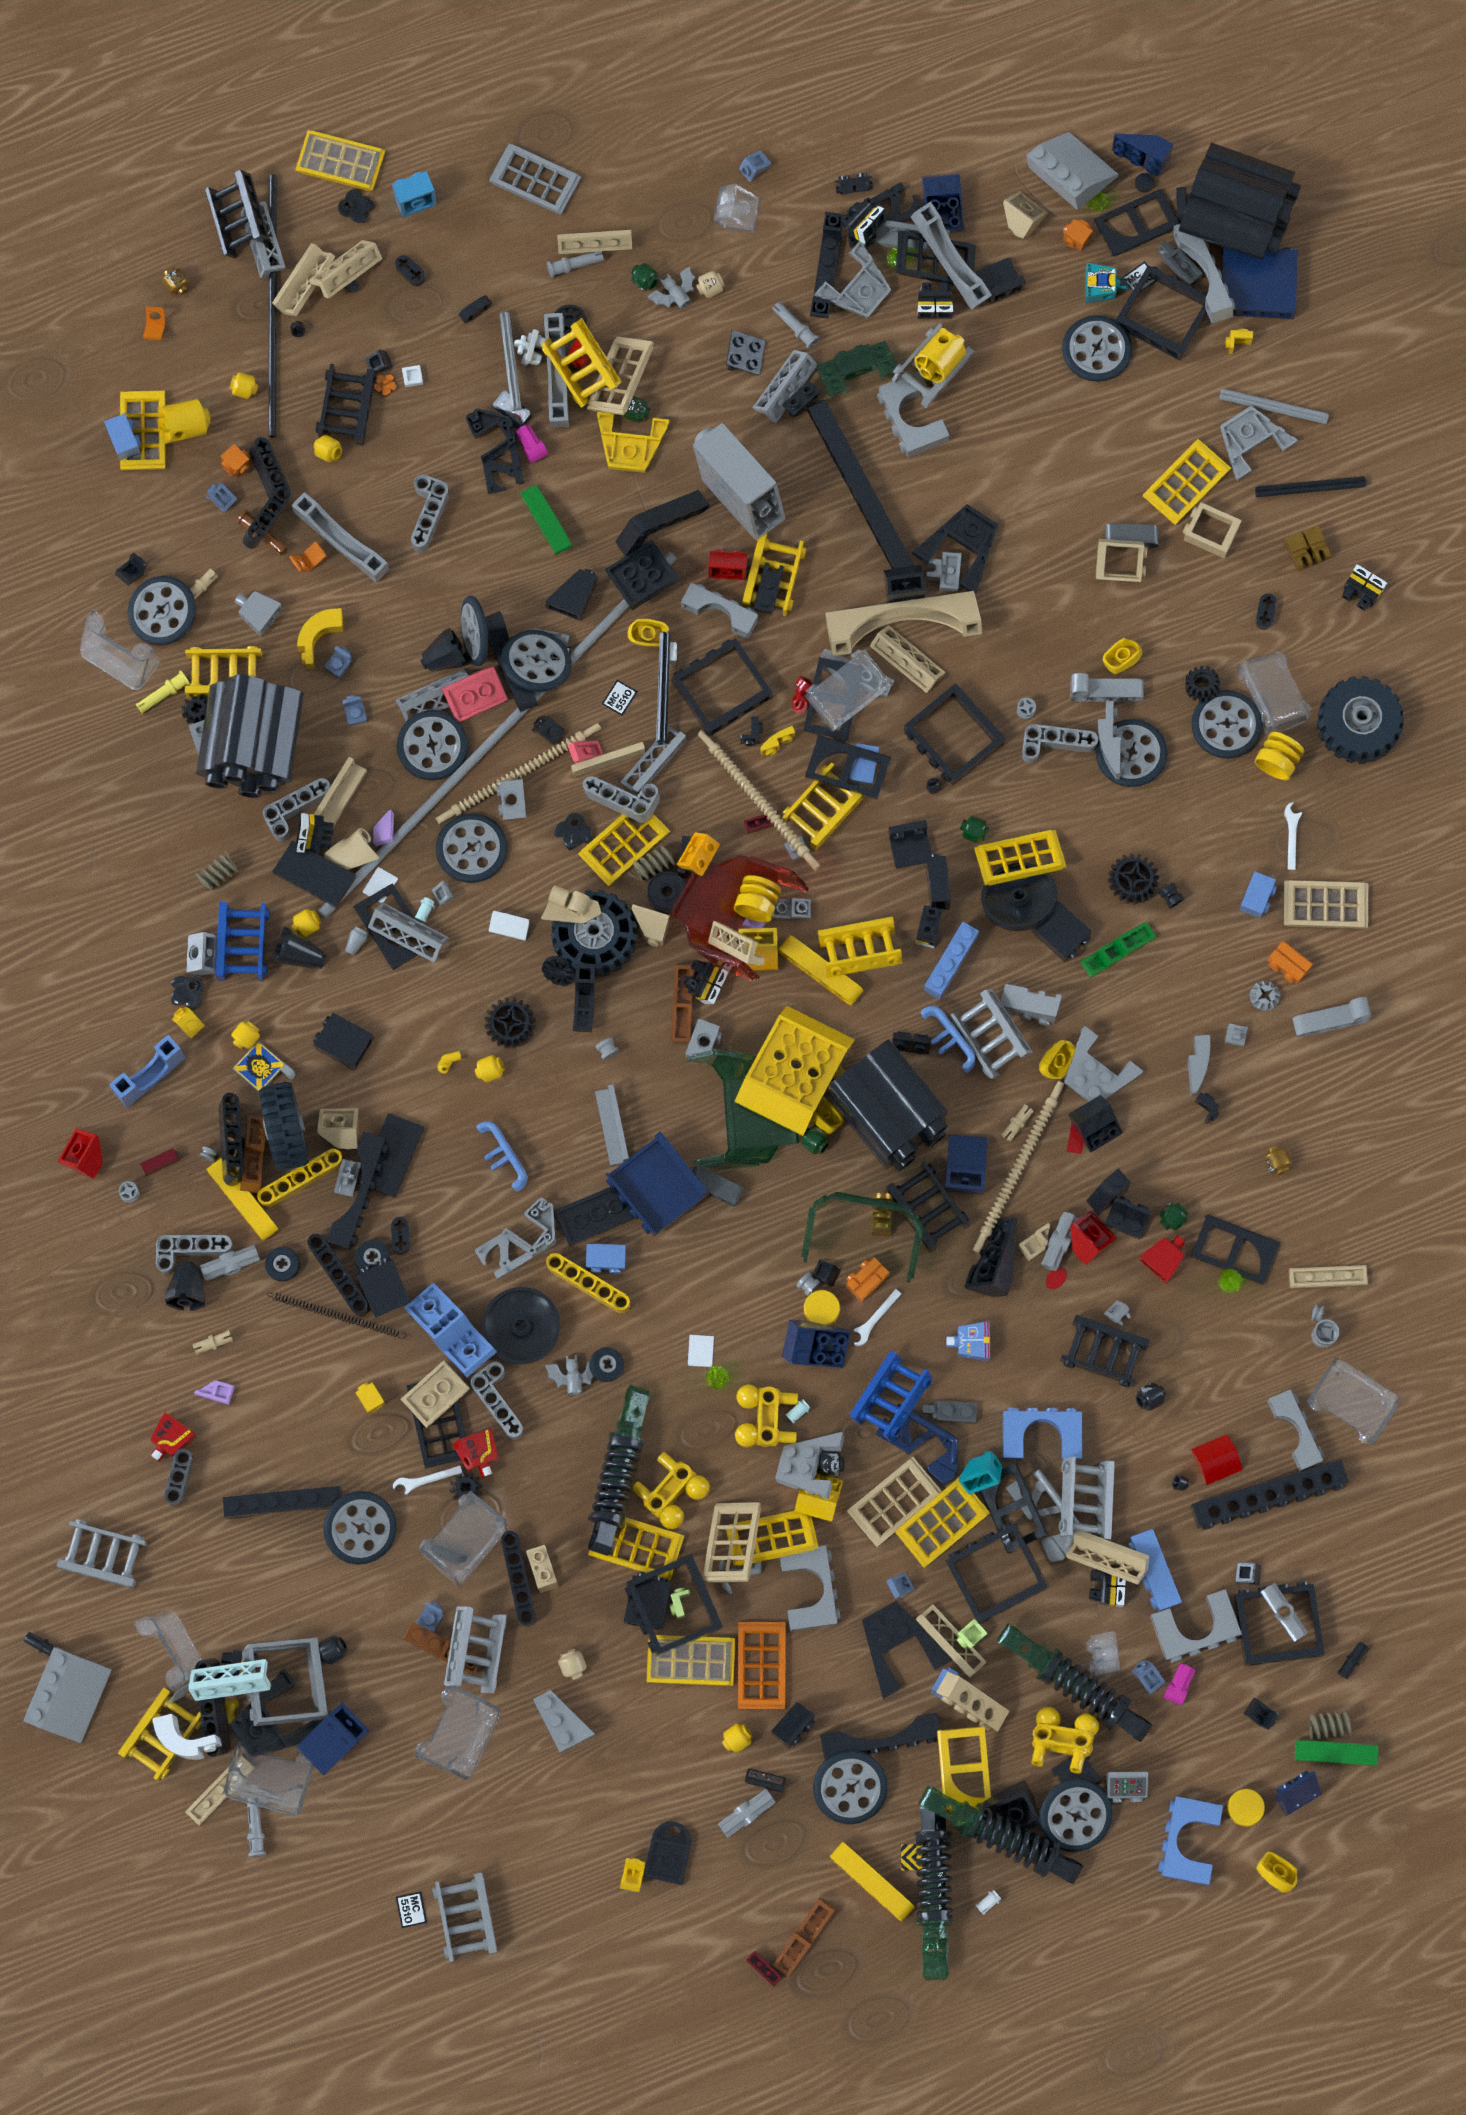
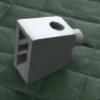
(258, 611)

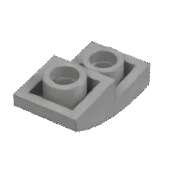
(792, 909)

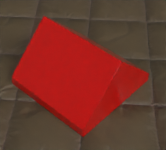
(1217, 1459)

